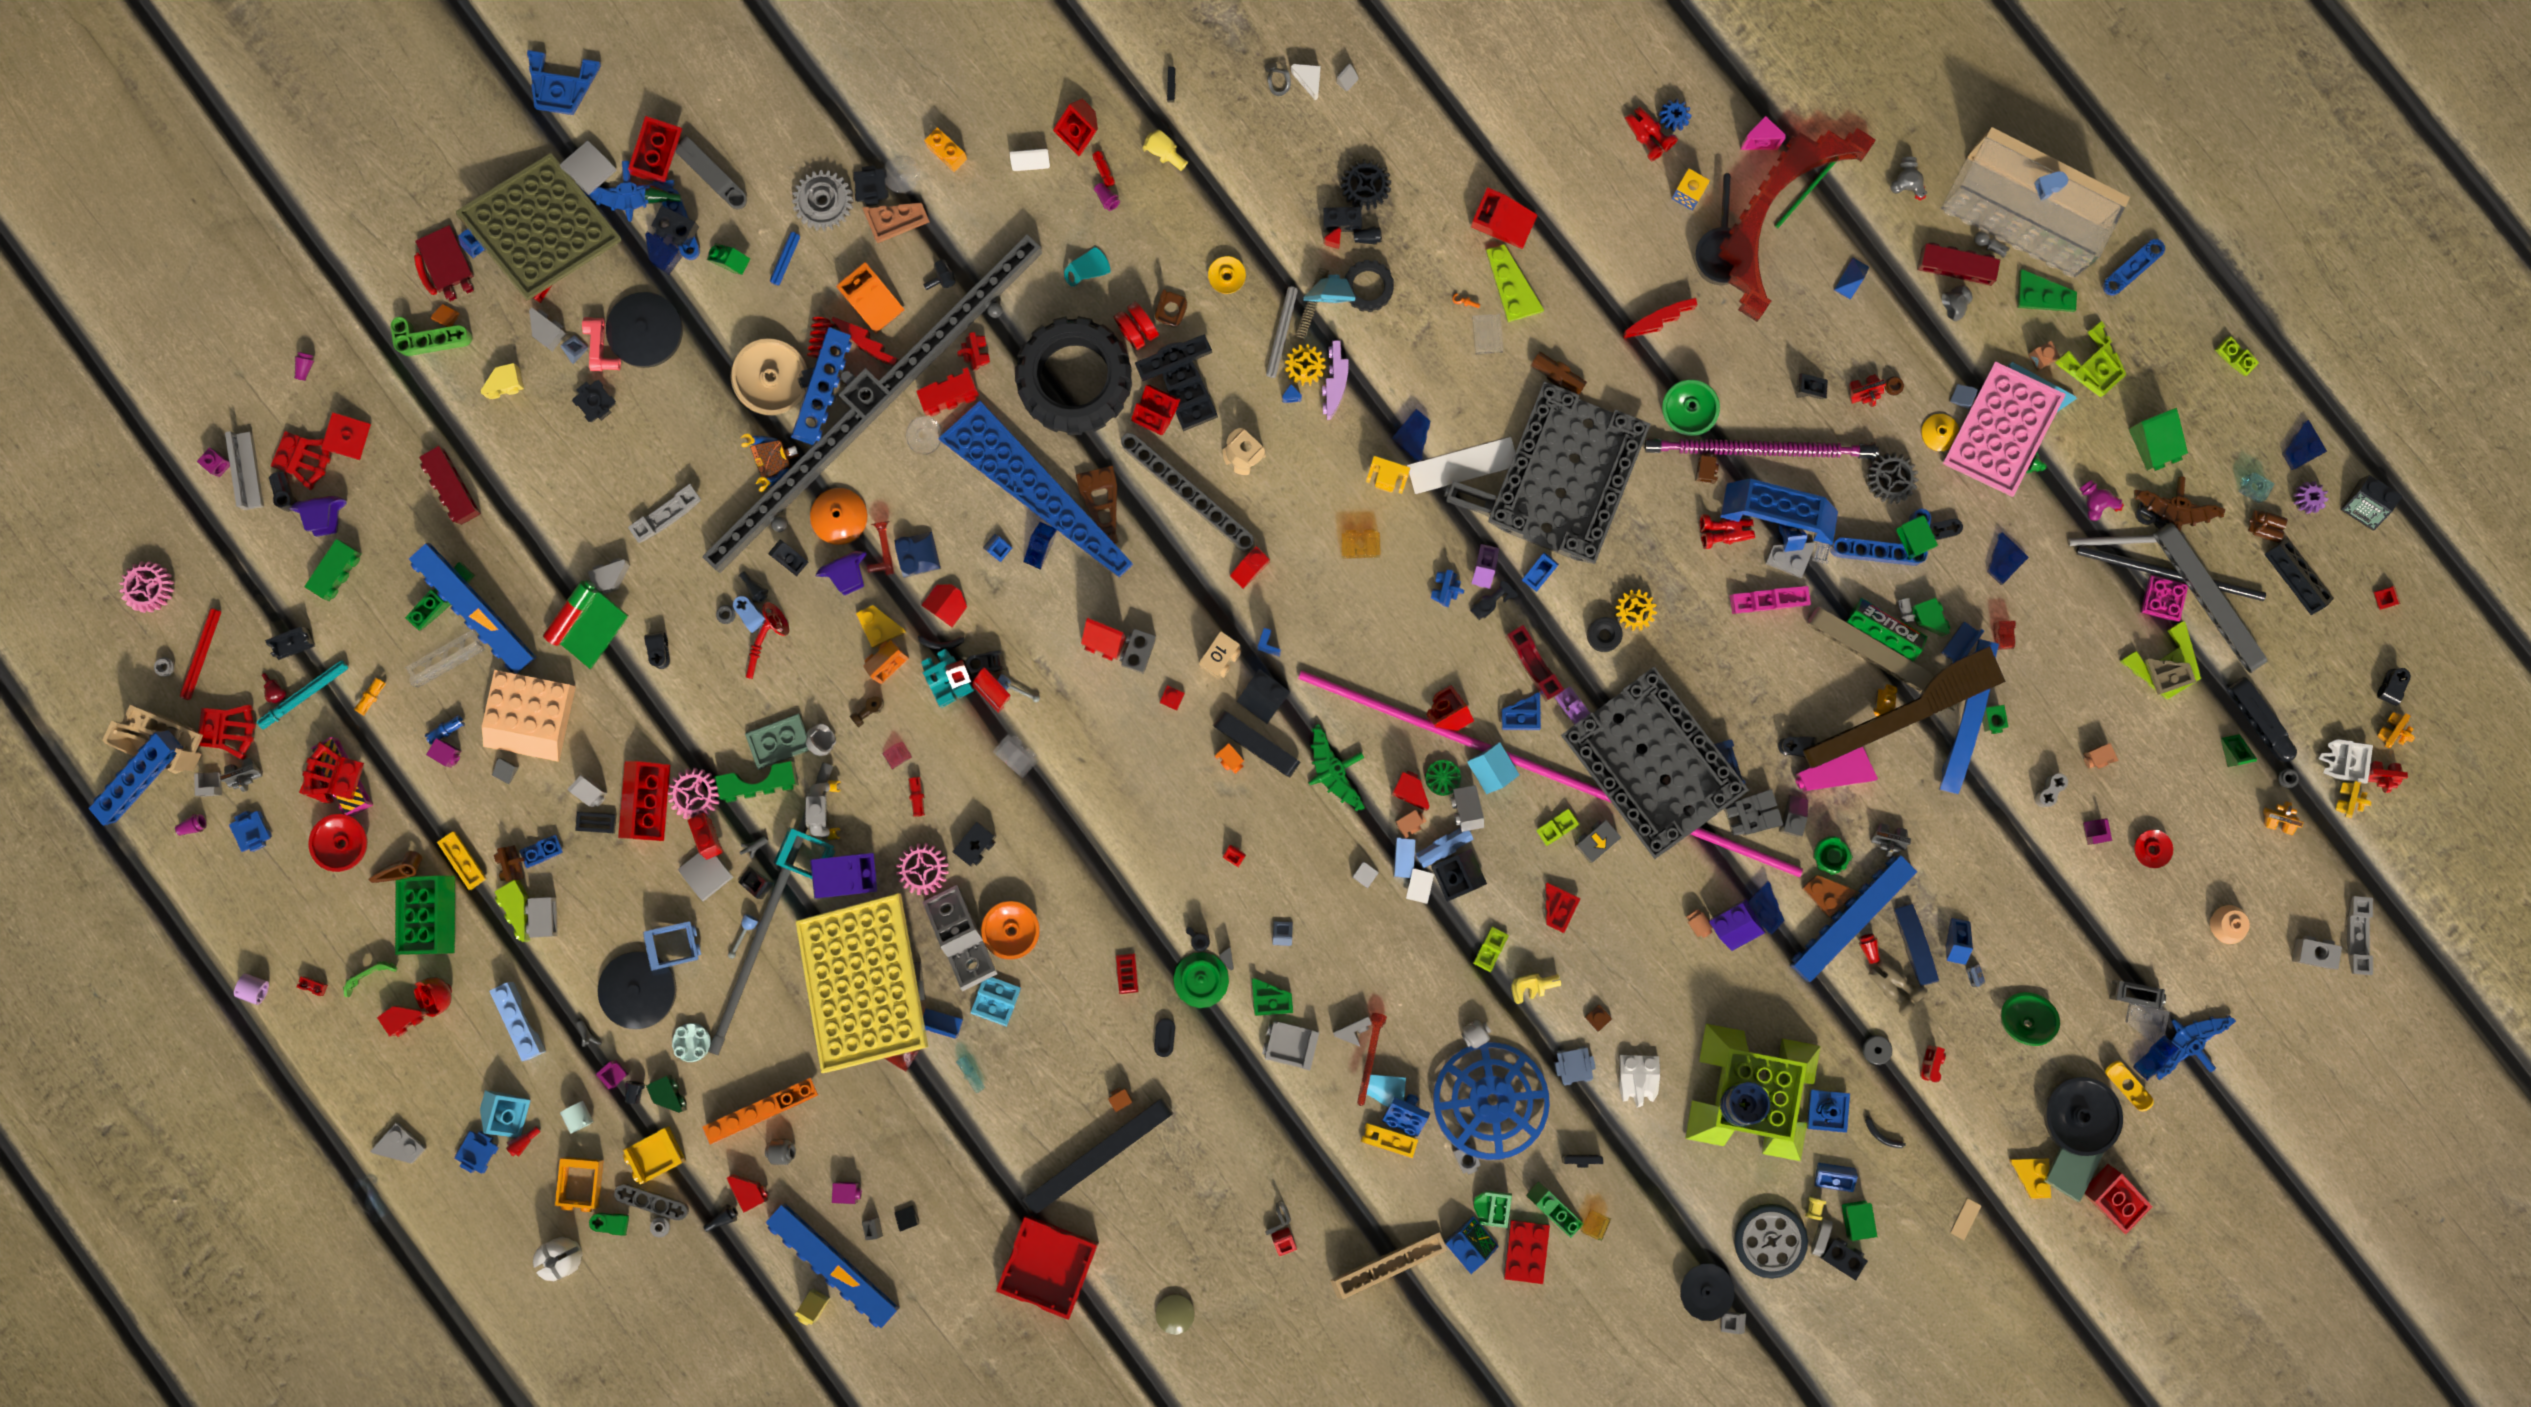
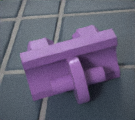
(1572, 705)

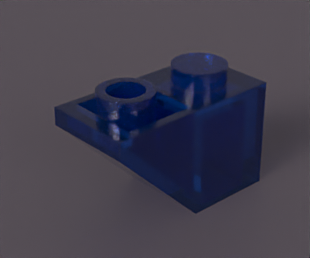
(661, 254)
(1040, 545)

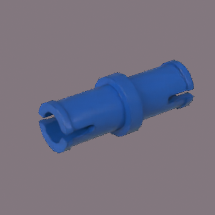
(445, 729)

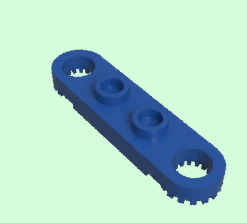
(2133, 267)

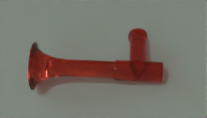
(887, 560)

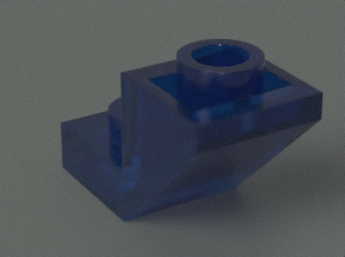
(2156, 1058)

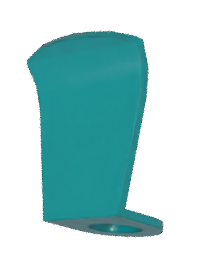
(1087, 266)

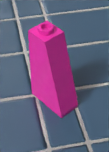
(1842, 771)

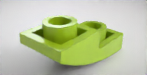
(2236, 357)

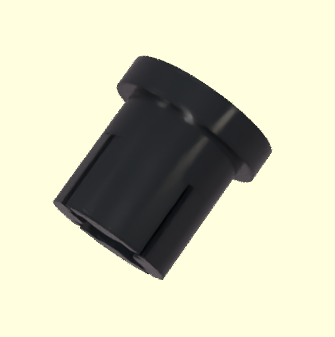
(633, 1092)

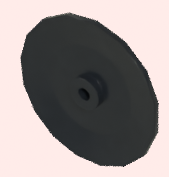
(1707, 1292)

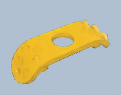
(2138, 1094)

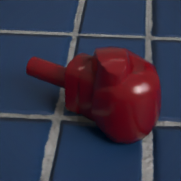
(273, 692)

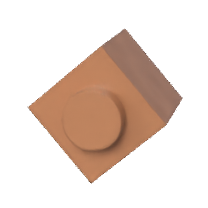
(2044, 355)

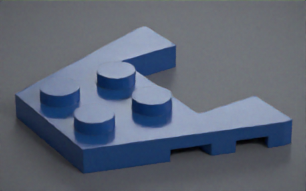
(559, 92)

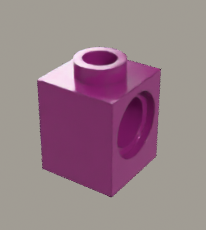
(214, 462)
(444, 753)
(846, 1192)

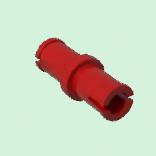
(916, 796)

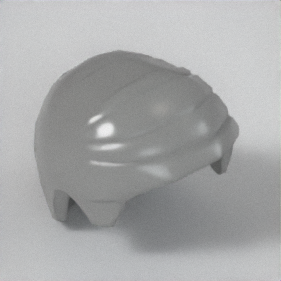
(820, 740)

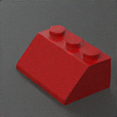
(654, 150)

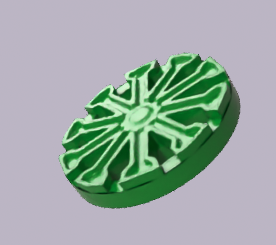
(1442, 777)

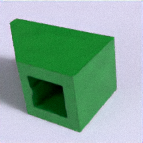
(728, 258)
(1930, 617)

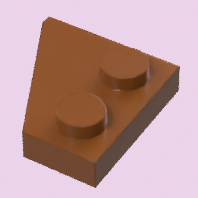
(1828, 894)

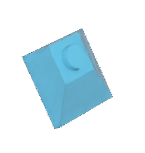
(1331, 291)
(503, 1114)

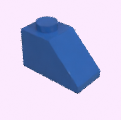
(1959, 941)

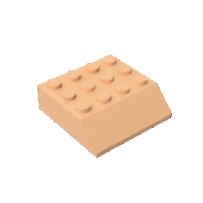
(527, 715)

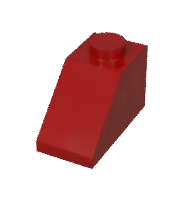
(1250, 567)
(747, 1192)

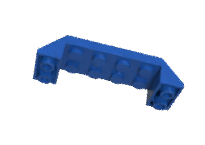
(1780, 506)

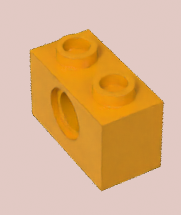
(945, 149)

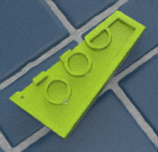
(1513, 289)

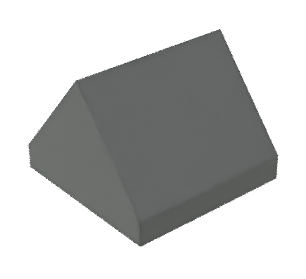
(872, 1228)

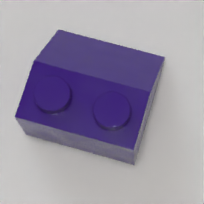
(1737, 925)

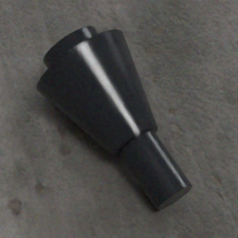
(757, 592)
(725, 1216)

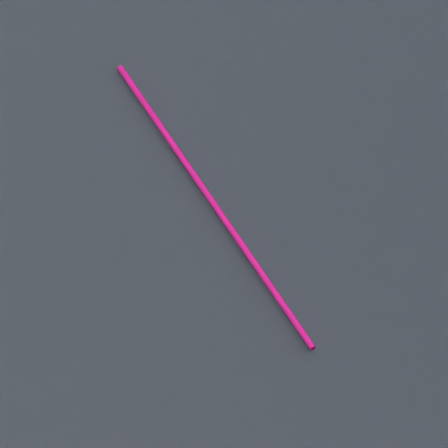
(1532, 766)

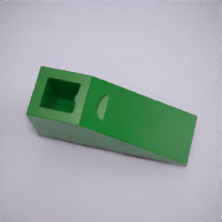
(1554, 1209)

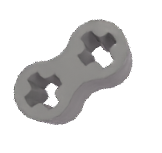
(2051, 790)

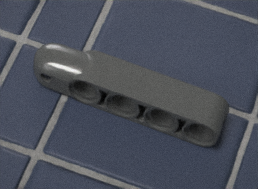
(711, 173)

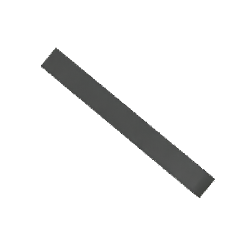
(1182, 484)
(2210, 597)

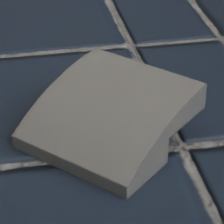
(588, 167)
(705, 875)

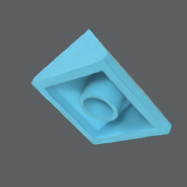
(1493, 768)

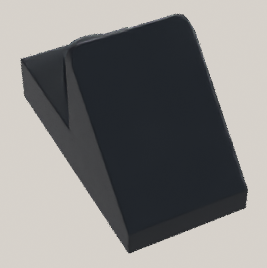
(1811, 386)
(788, 557)

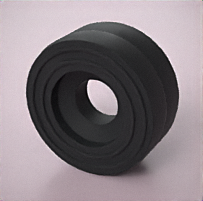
(1615, 634)

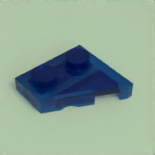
(1413, 434)

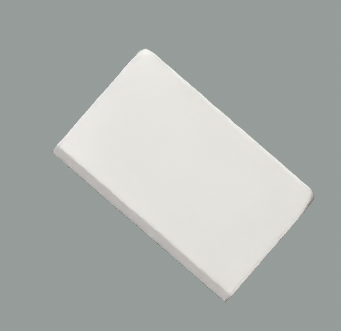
(1030, 159)

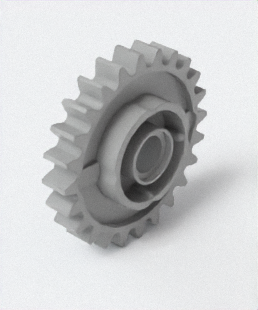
(816, 188)

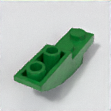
(432, 605)

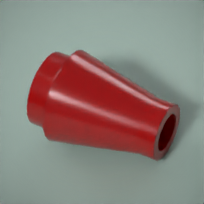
(1869, 946)

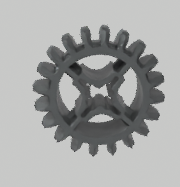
(1907, 483)

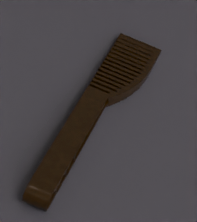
(1948, 687)

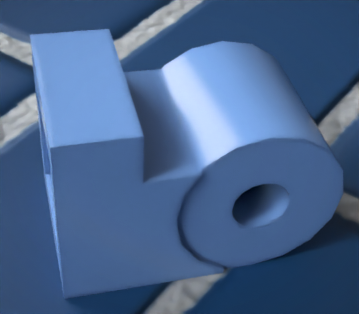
(2050, 183)

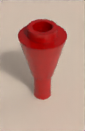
(519, 1144)

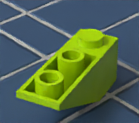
(513, 900)

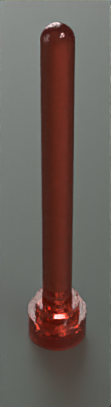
(1378, 1021)

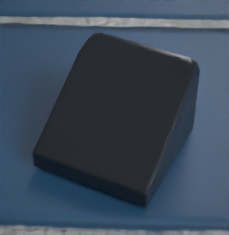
(906, 1218)

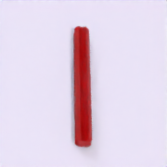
(200, 654)

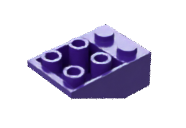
(843, 875)

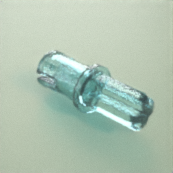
(970, 1074)

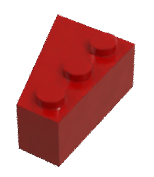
(948, 393)

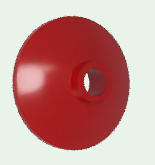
(2162, 849)

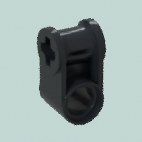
(657, 646)
(987, 661)
(2394, 686)
(1798, 745)

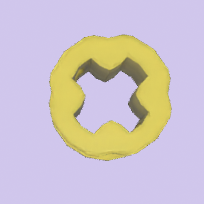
(1815, 1208)

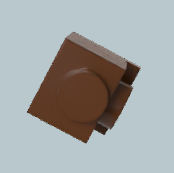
(1707, 468)

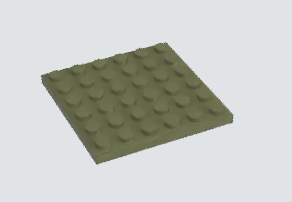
(538, 226)

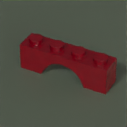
(1540, 674)

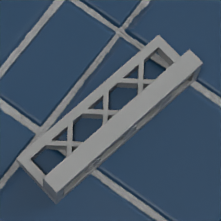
(244, 470)

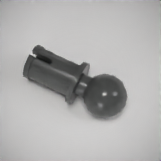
(1982, 238)

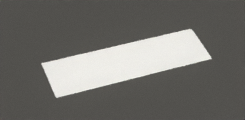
(1462, 465)

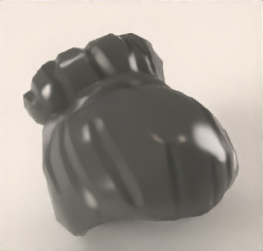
(1957, 302)

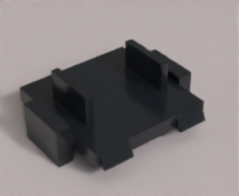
(870, 185)
(594, 401)

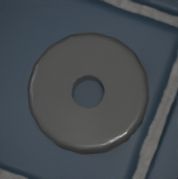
(1869, 1053)

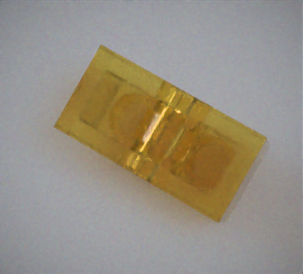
(1370, 549)

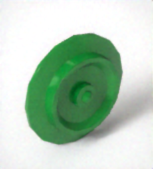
(1201, 980)

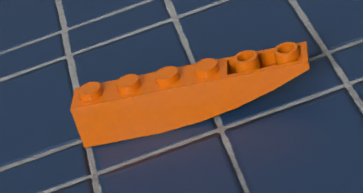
(760, 1111)

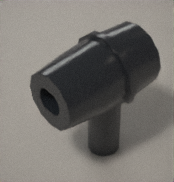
(944, 276)

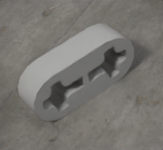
(1821, 1237)

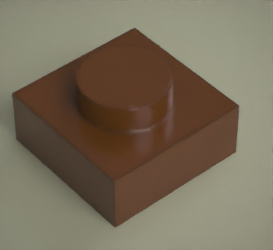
(1598, 1018)

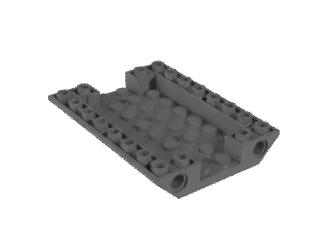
(1591, 485)
(1674, 749)

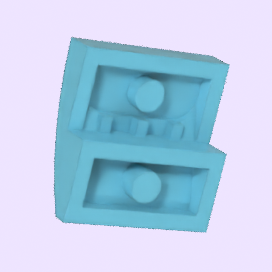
(996, 1001)

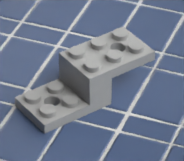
(959, 938)

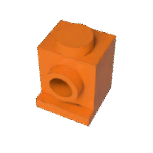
(1230, 759)

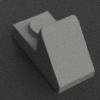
(1347, 1032)

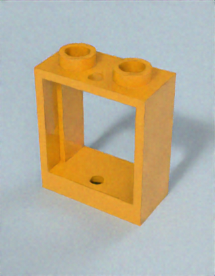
(564, 1164)

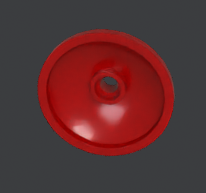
(326, 840)

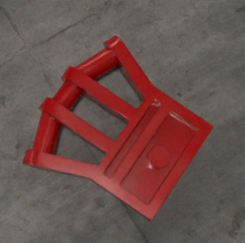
(290, 457)
(214, 727)
(343, 778)

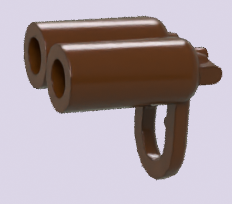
(2267, 525)

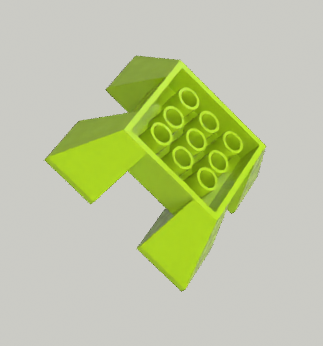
(1785, 1075)

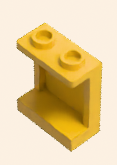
(653, 1155)

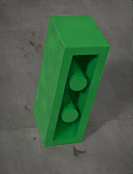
(333, 570)

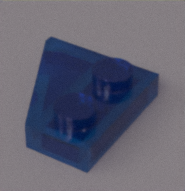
(2303, 447)
(2005, 559)
(1766, 908)

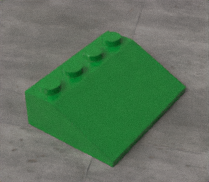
(425, 915)

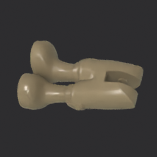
(1894, 980)

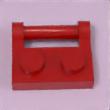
(1931, 1064)

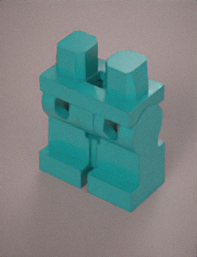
(943, 692)

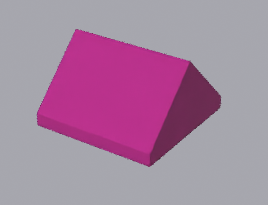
(1764, 137)

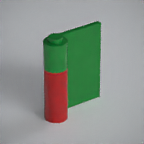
(586, 623)

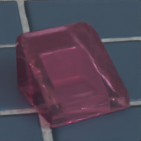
(897, 755)

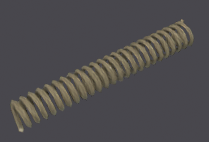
(1310, 309)

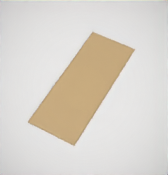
(1966, 1219)

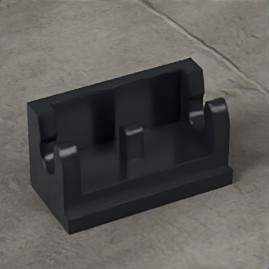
(290, 643)

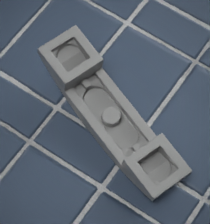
(665, 515)
(2359, 935)

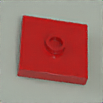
(346, 436)

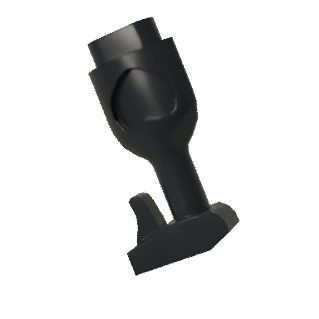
(1486, 604)

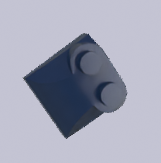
(917, 554)

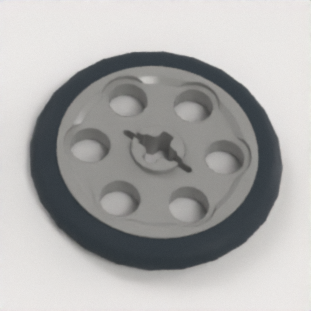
(1793, 1226)

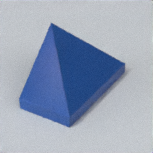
(1852, 278)

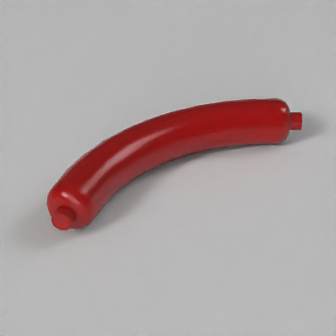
(422, 274)

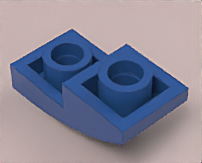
(541, 851)

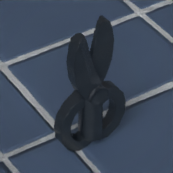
(2154, 518)

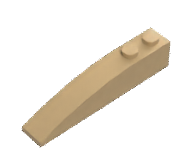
(1387, 1266)

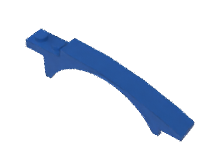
(1962, 749)

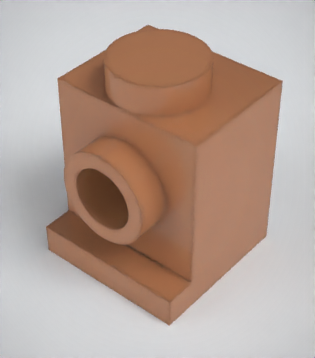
(2100, 756)
(1410, 823)

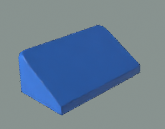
(1836, 1177)

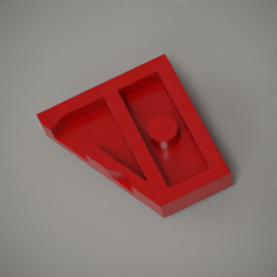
(1559, 907)

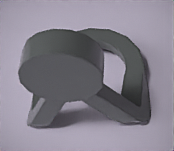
(1272, 67)
(1280, 1204)

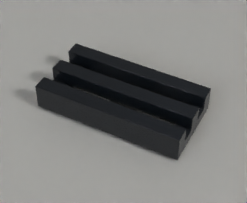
(612, 823)

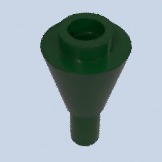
(657, 195)

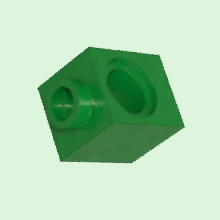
(2000, 713)

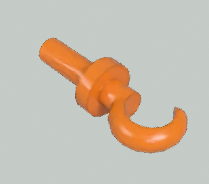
(1467, 301)

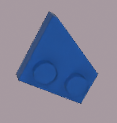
(1523, 715)

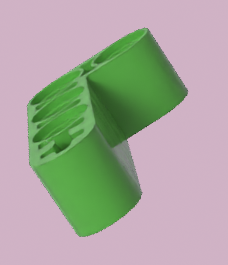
(433, 336)

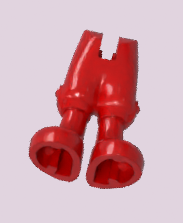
(1647, 127)
(1731, 534)

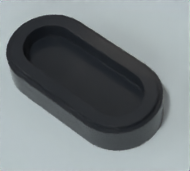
(1164, 1037)

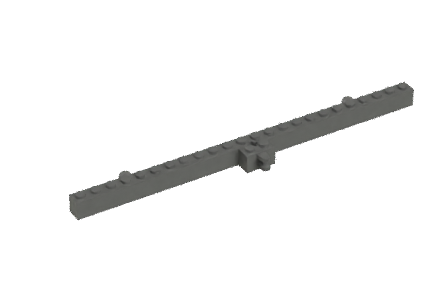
(864, 411)

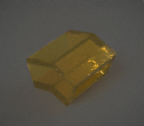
(1596, 1225)

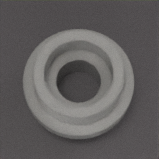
(158, 666)
(665, 1224)

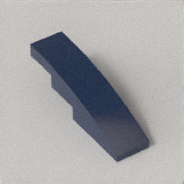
(1916, 945)

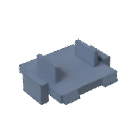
(1574, 1065)

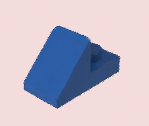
(1793, 538)
(1540, 572)

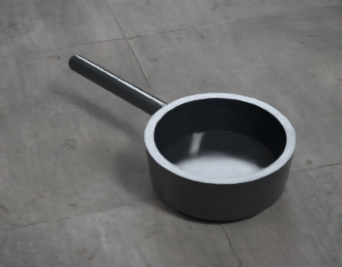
(1707, 259)

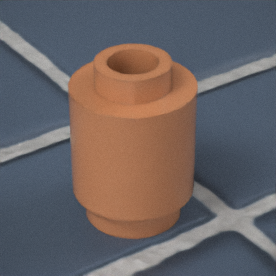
(1699, 923)

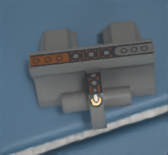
(241, 777)
(1889, 841)

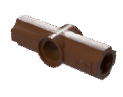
(1558, 373)

